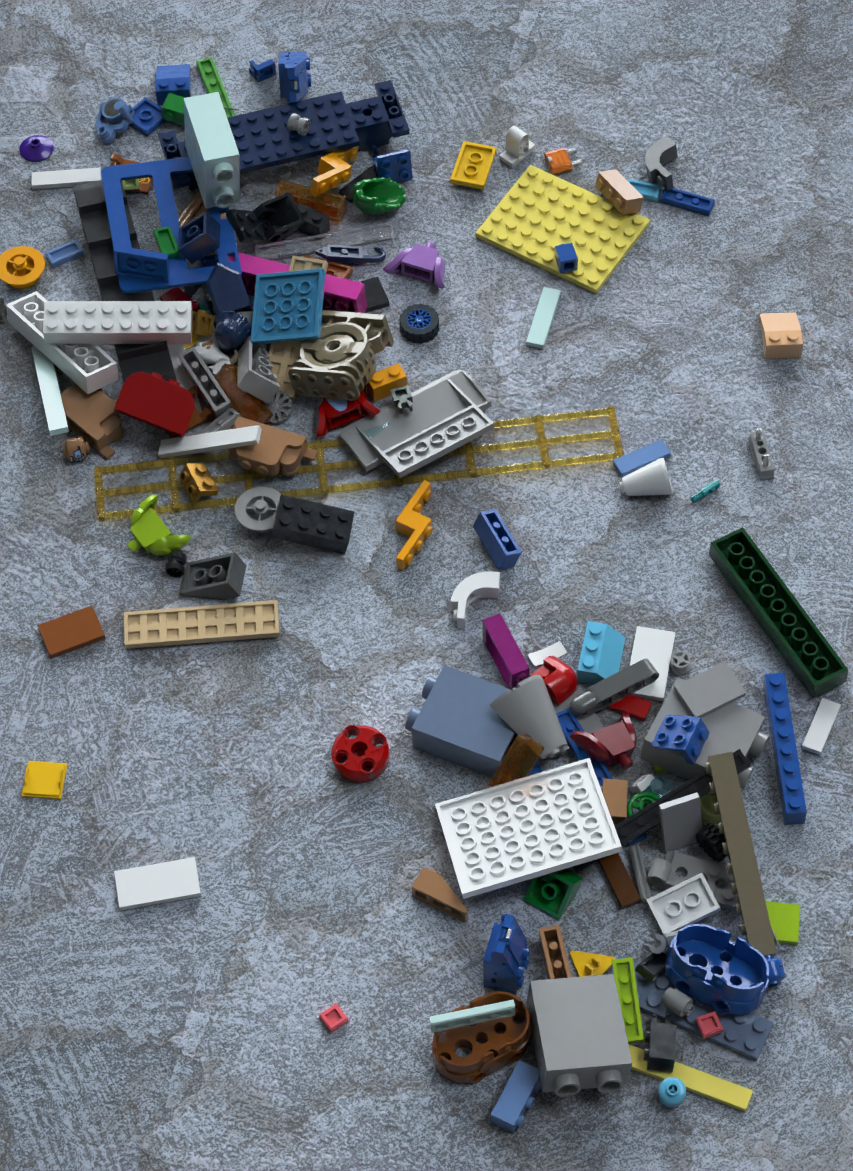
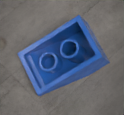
(174, 80)

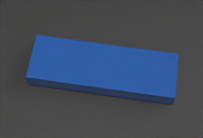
(687, 201)

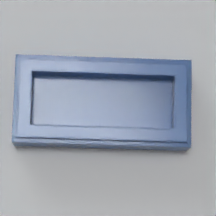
(64, 253)

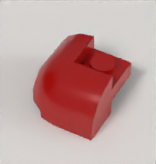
(558, 678)

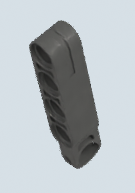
(614, 688)

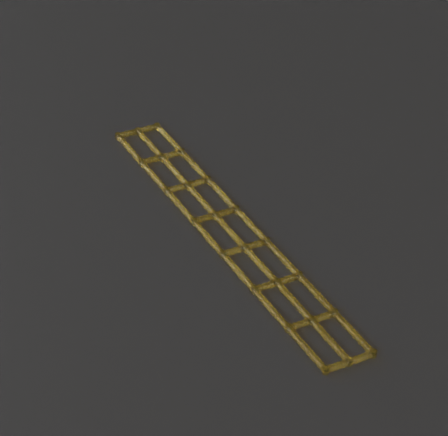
(322, 467)

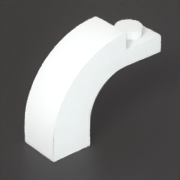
(470, 589)

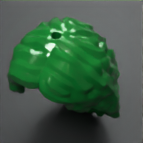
(378, 195)

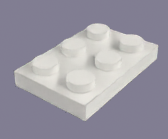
(683, 904)

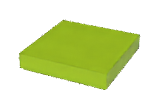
(784, 921)

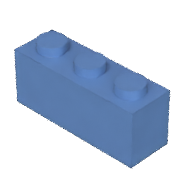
(516, 1097)

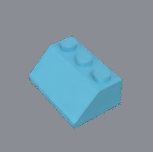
(600, 653)

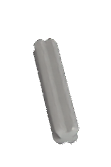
(640, 873)

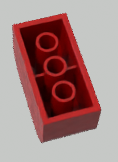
(156, 402)

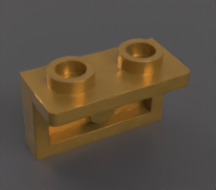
(198, 481)

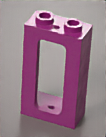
(504, 651)

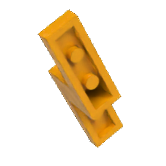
(333, 170)
(414, 525)

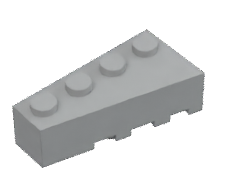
(255, 372)

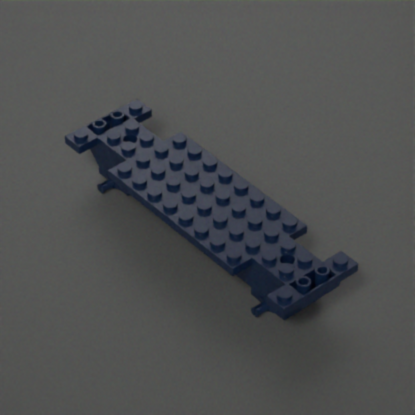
(334, 126)

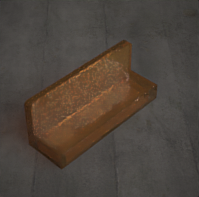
(518, 760)

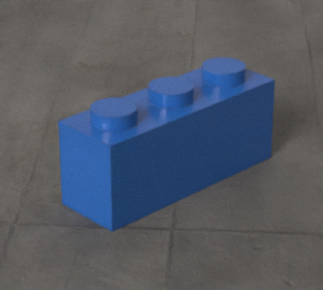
(497, 539)

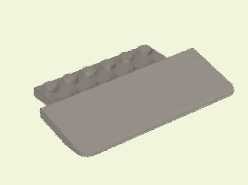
(441, 420)

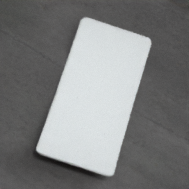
(554, 650)

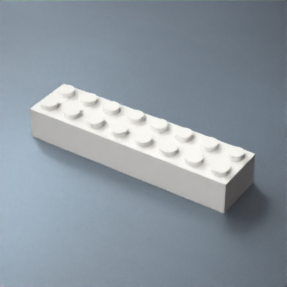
(117, 322)
(80, 362)

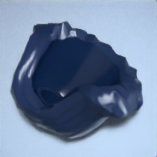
(231, 330)

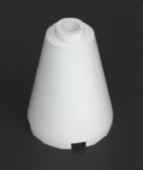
(648, 480)

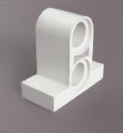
(517, 147)

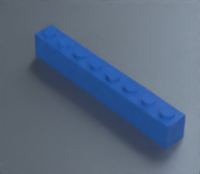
(784, 749)

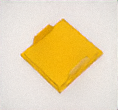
(44, 780)

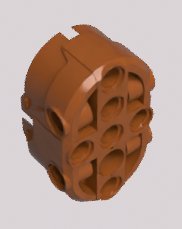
(481, 1062)

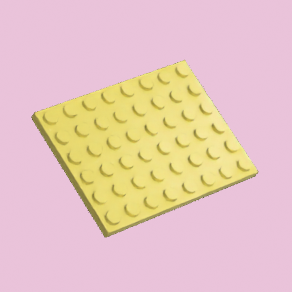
(552, 212)

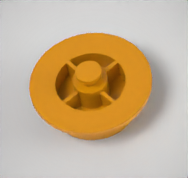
(21, 266)

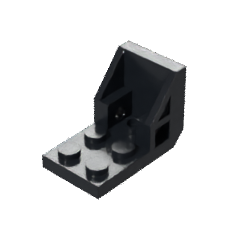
(268, 222)

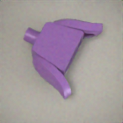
(419, 262)

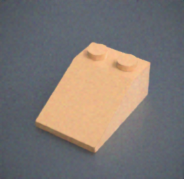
(781, 335)

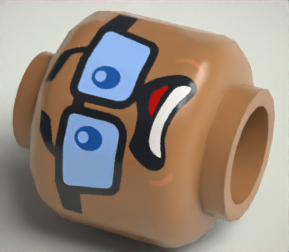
(75, 448)

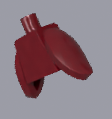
(610, 744)

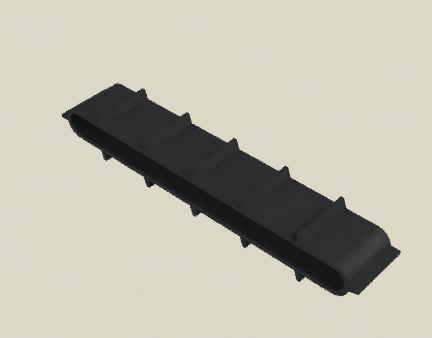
(96, 228)

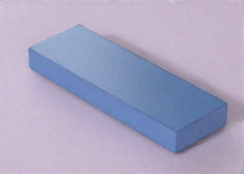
(639, 458)

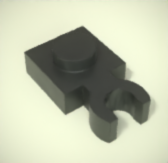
(402, 398)

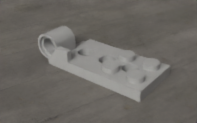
(663, 875)

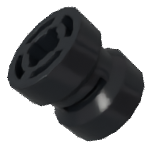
(176, 564)

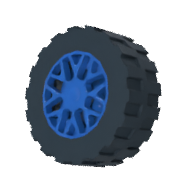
(419, 323)

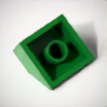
(553, 891)

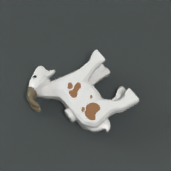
(211, 353)

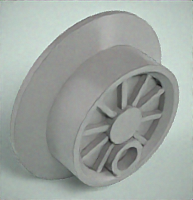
(257, 509)

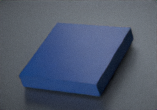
(147, 117)

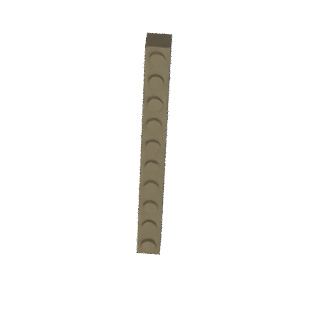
(741, 853)

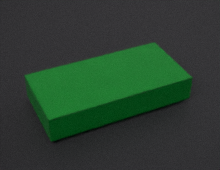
(166, 242)

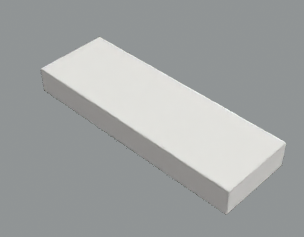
(821, 726)

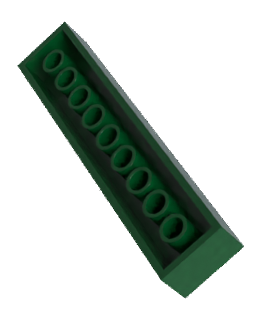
(778, 612)

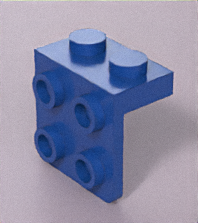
(683, 735)

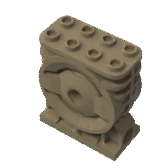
(342, 357)

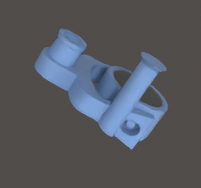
(117, 114)

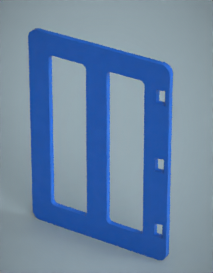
(160, 173)

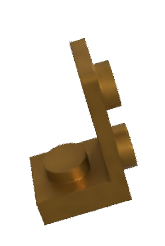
(203, 323)

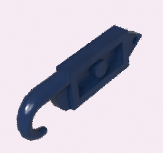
(349, 254)

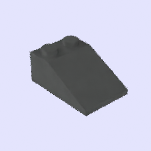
(214, 577)

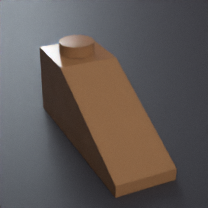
(435, 891)

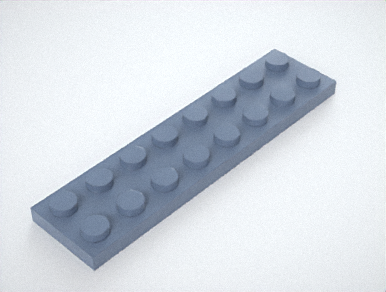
(741, 1033)

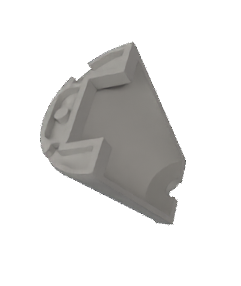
(531, 712)

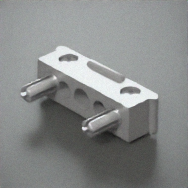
(761, 454)

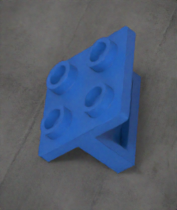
(394, 165)

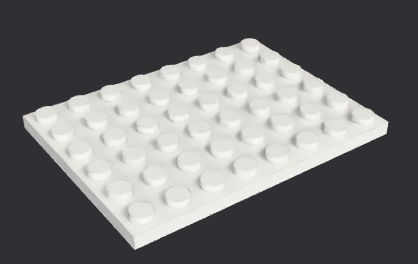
(527, 828)

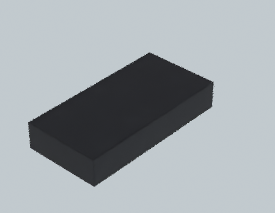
(652, 966)

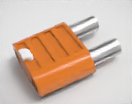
(559, 161)

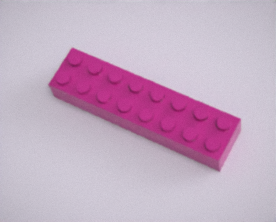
(338, 292)

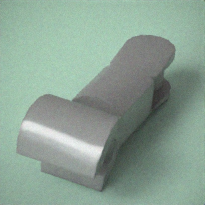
(661, 942)

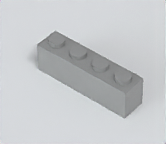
(204, 381)

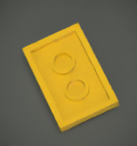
(473, 165)

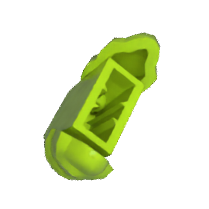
(152, 532)

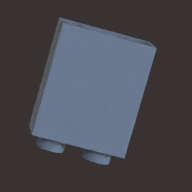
(460, 722)

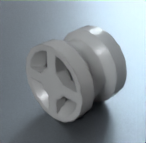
(680, 658)

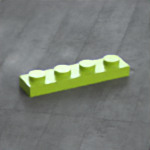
(628, 998)

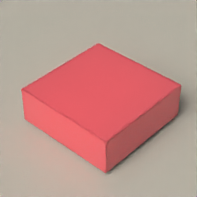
(333, 1018)
(709, 1025)

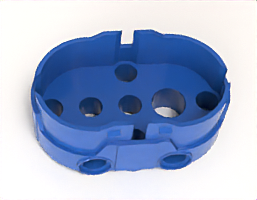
(717, 970)

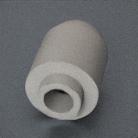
(678, 1002)

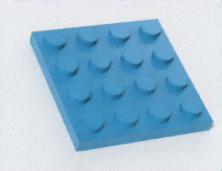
(288, 306)

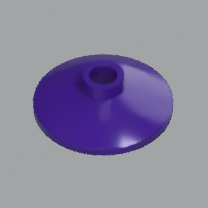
(36, 148)

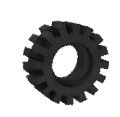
(711, 842)

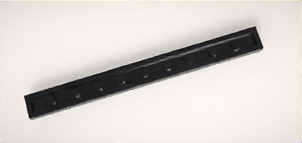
(650, 816)

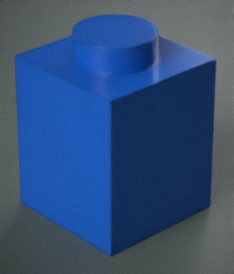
(566, 258)

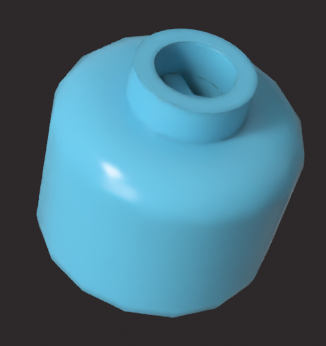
(672, 1099)

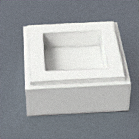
(642, 783)

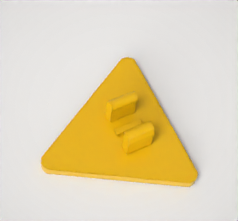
(590, 964)

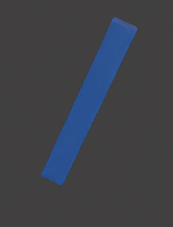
(570, 724)

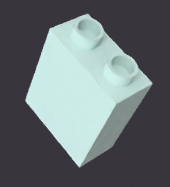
(212, 150)

